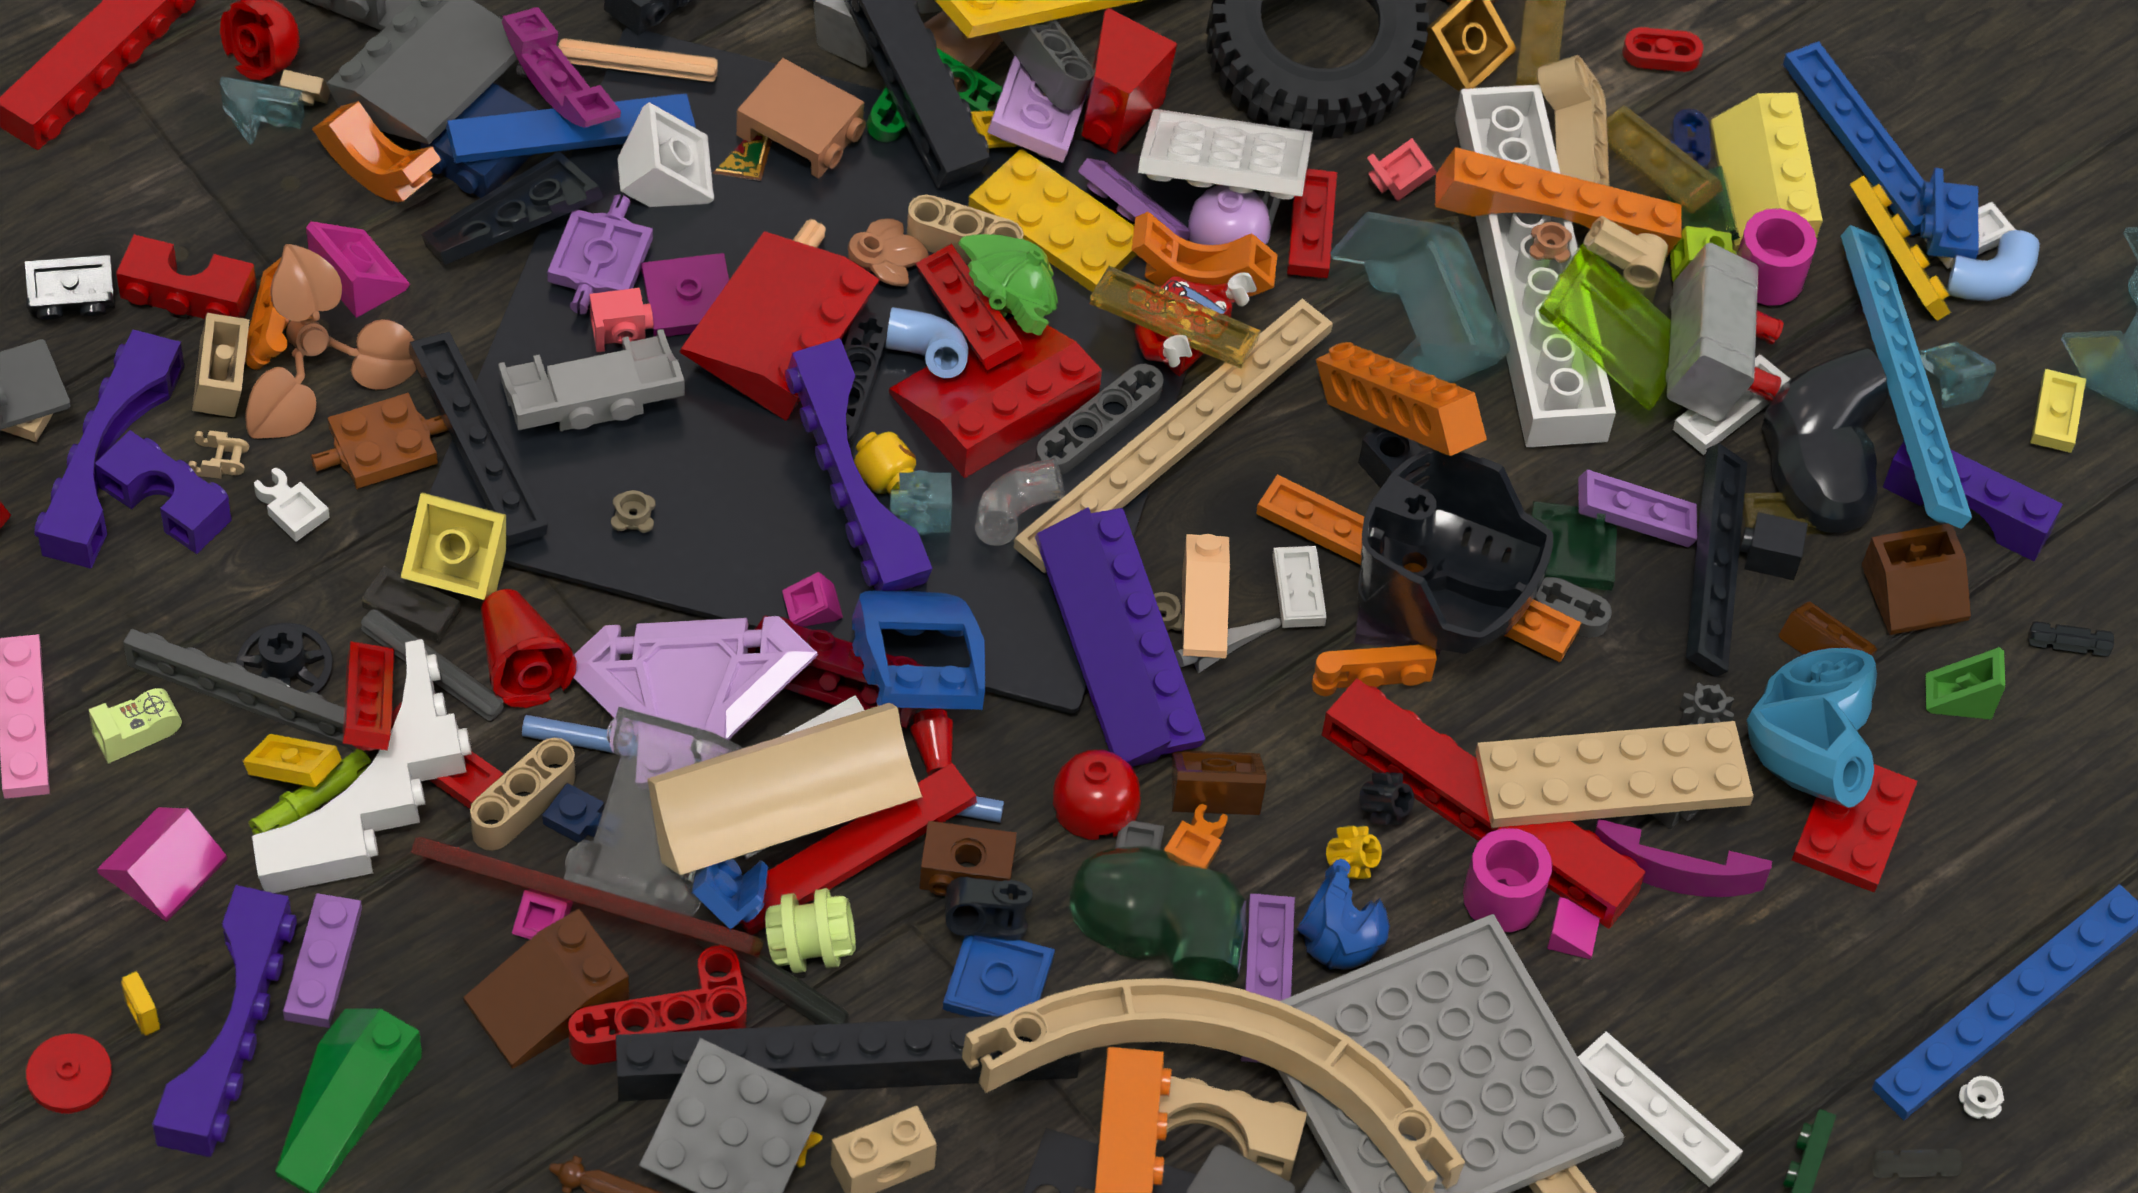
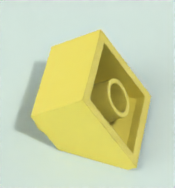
(456, 547)

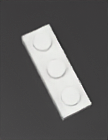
(1705, 432)

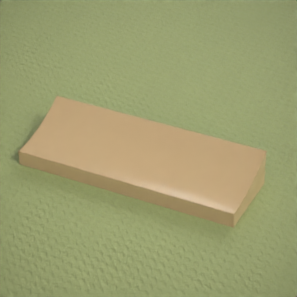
(781, 789)

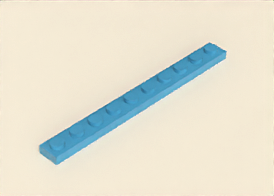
(1906, 378)

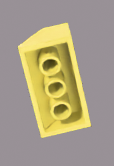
(1766, 158)

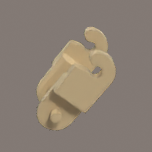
(217, 465)

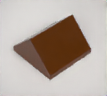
(1218, 779)

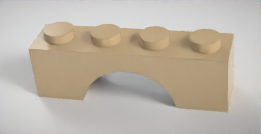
(1261, 1129)

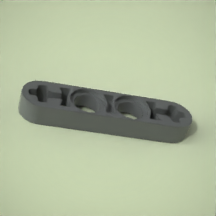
(1102, 422)

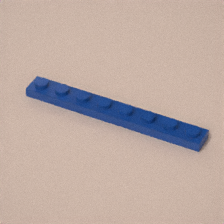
(2009, 1003)

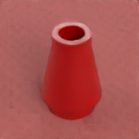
(934, 738)

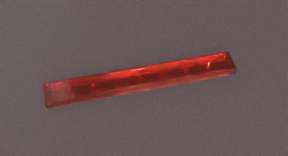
(587, 896)

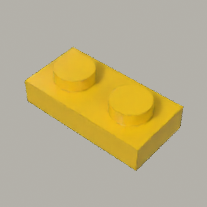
(292, 760)

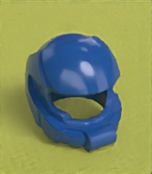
(1337, 930)

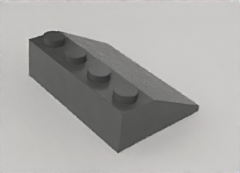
(425, 67)

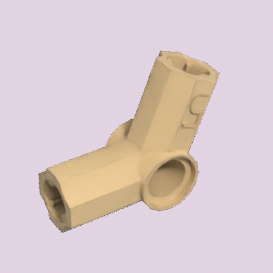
(1639, 255)

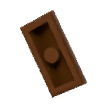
(1814, 629)

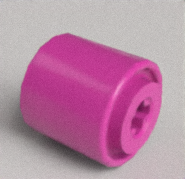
(1782, 249)
(1507, 878)

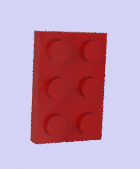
(1856, 839)

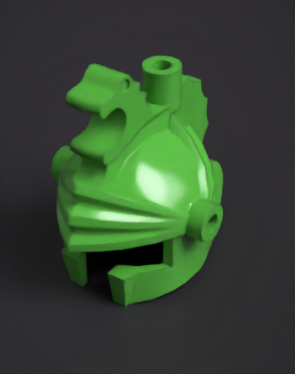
(1013, 277)

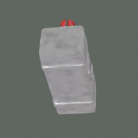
(1717, 333)

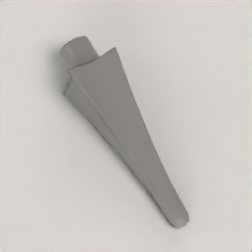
(1236, 638)

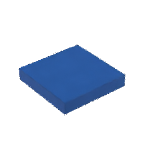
(997, 976)

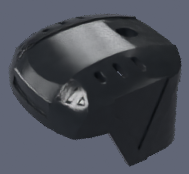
(1460, 595)

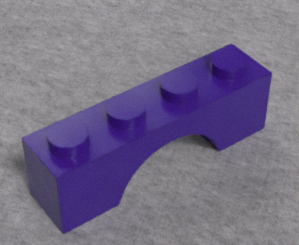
(2014, 511)

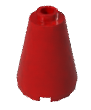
(523, 651)

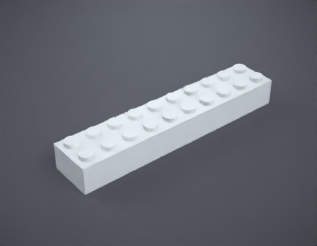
(1555, 384)

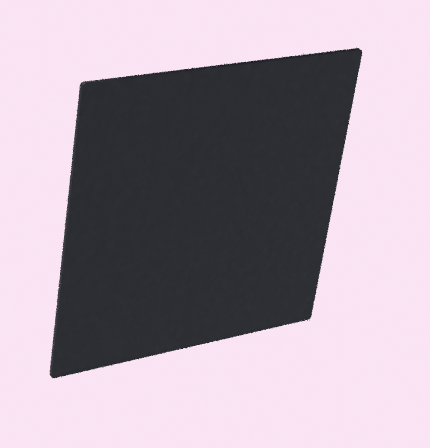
(738, 485)

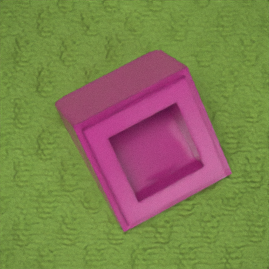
(812, 601)
(538, 912)
(1573, 930)

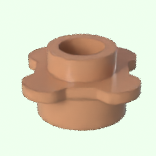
(1553, 234)

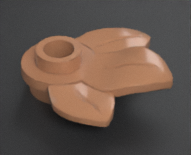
(886, 251)

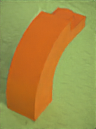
(371, 156)
(1173, 256)

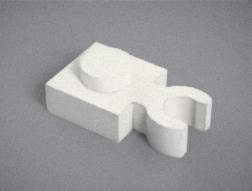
(292, 508)

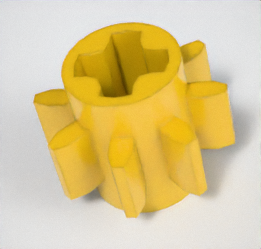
(1357, 848)

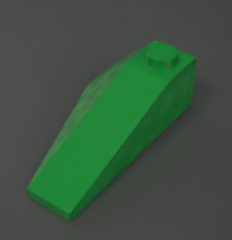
(346, 1088)

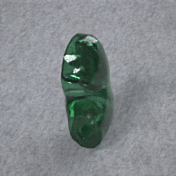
(1160, 905)

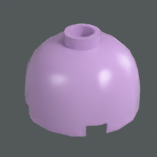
(1227, 215)

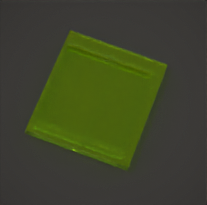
(1611, 324)

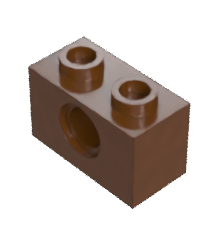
(952, 844)

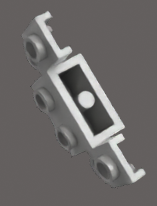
(593, 387)

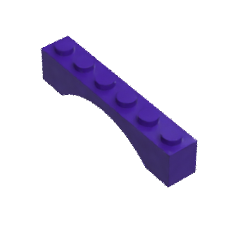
(141, 380)
(889, 546)
(197, 1101)

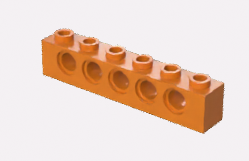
(1401, 399)

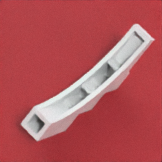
(341, 836)

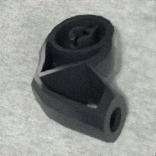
(1819, 440)

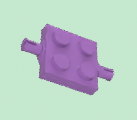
(599, 253)

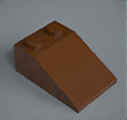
(540, 986)

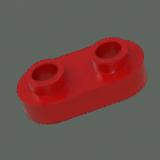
(1663, 49)

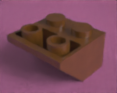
(1918, 578)

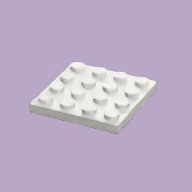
(1226, 153)

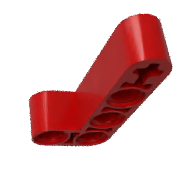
(657, 1012)

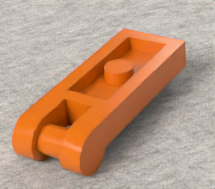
(266, 325)
(1373, 667)

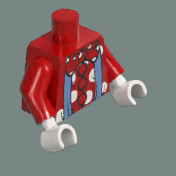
(1176, 350)

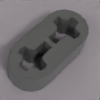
(1576, 604)

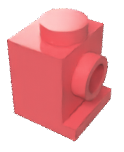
(618, 316)

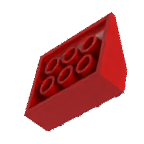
(775, 305)
(997, 410)

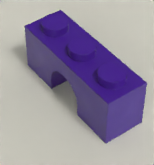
(141, 469)

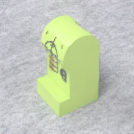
(134, 723)

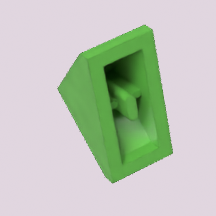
(1968, 686)

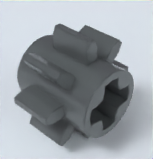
(1706, 705)

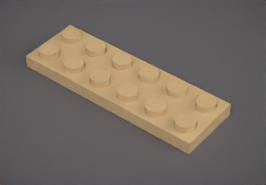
(1613, 774)

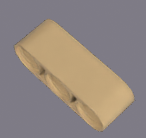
(944, 222)
(518, 812)

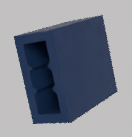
(482, 175)

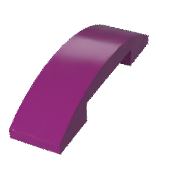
(552, 73)
(1686, 874)

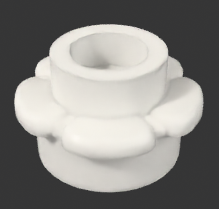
(1986, 1088)

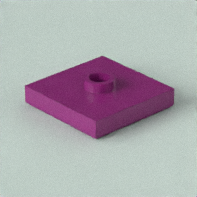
(683, 290)

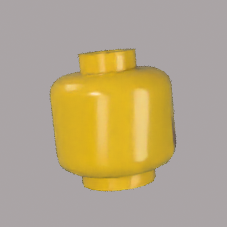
(882, 459)

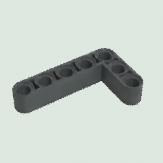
(1047, 57)

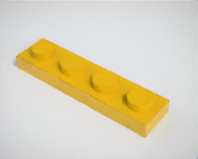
(1910, 259)

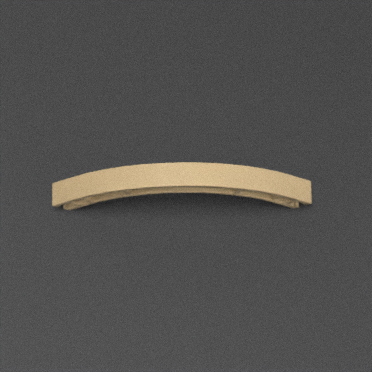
(1230, 1022)

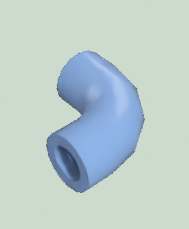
(1999, 276)
(931, 337)

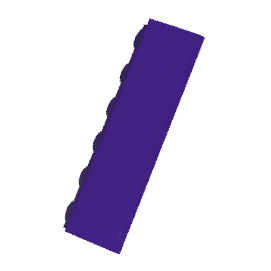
(1119, 636)

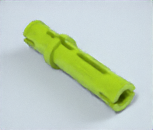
(308, 799)

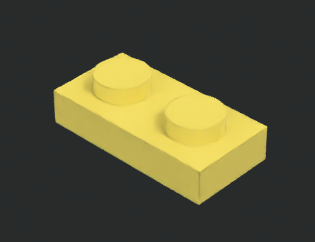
(2058, 410)

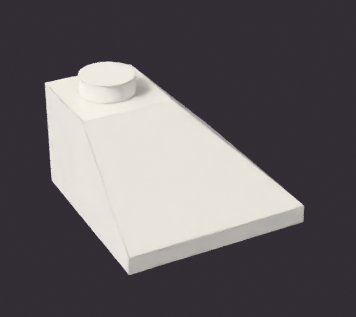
(665, 161)

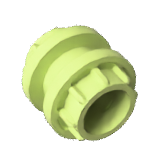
(810, 930)

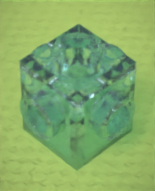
(923, 501)

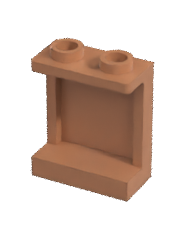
(802, 115)

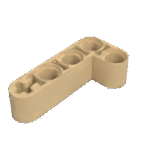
(1578, 119)

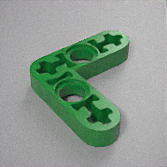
(975, 81)

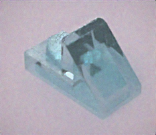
(254, 103)
(1961, 372)

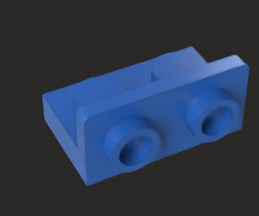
(1950, 218)
(730, 893)

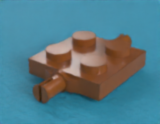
(381, 441)

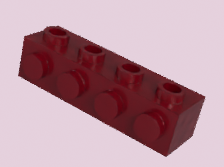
(837, 672)

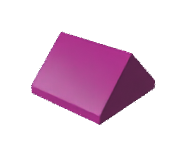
(363, 268)
(164, 861)

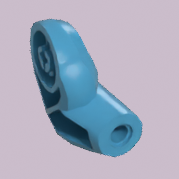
(1810, 724)

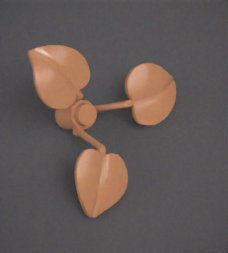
(298, 292)

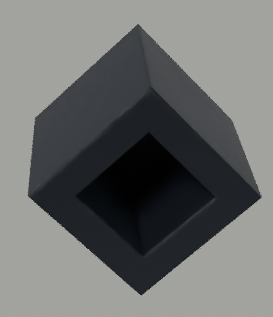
(1774, 545)

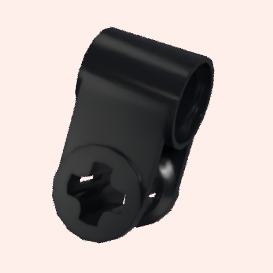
(987, 907)

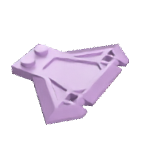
(693, 670)

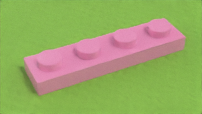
(22, 718)

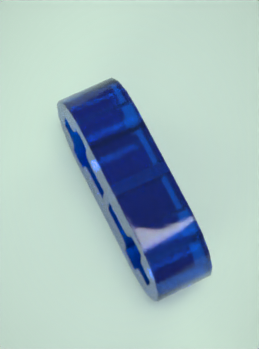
(1700, 143)

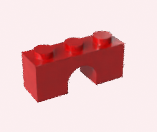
(150, 278)

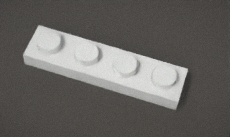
(1659, 1109)

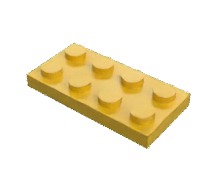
(1058, 217)

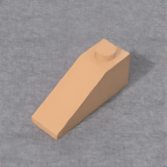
(1205, 595)

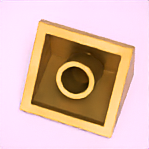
(1466, 44)

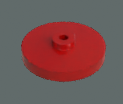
(69, 1073)

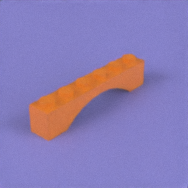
(1490, 185)

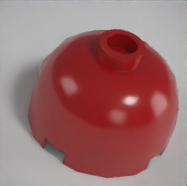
(260, 37)
(1096, 794)

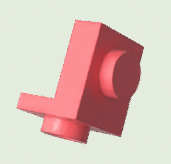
(1401, 170)

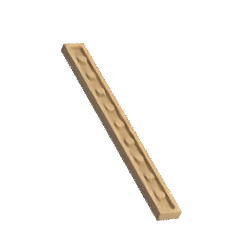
(1186, 423)

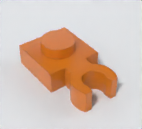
(1197, 841)

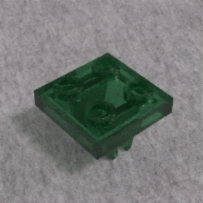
(1581, 545)

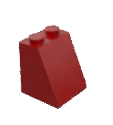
(1128, 80)

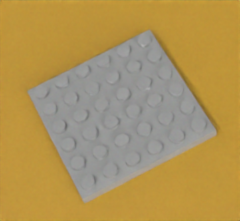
(1476, 1052)

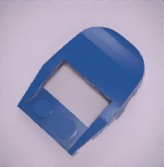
(911, 615)

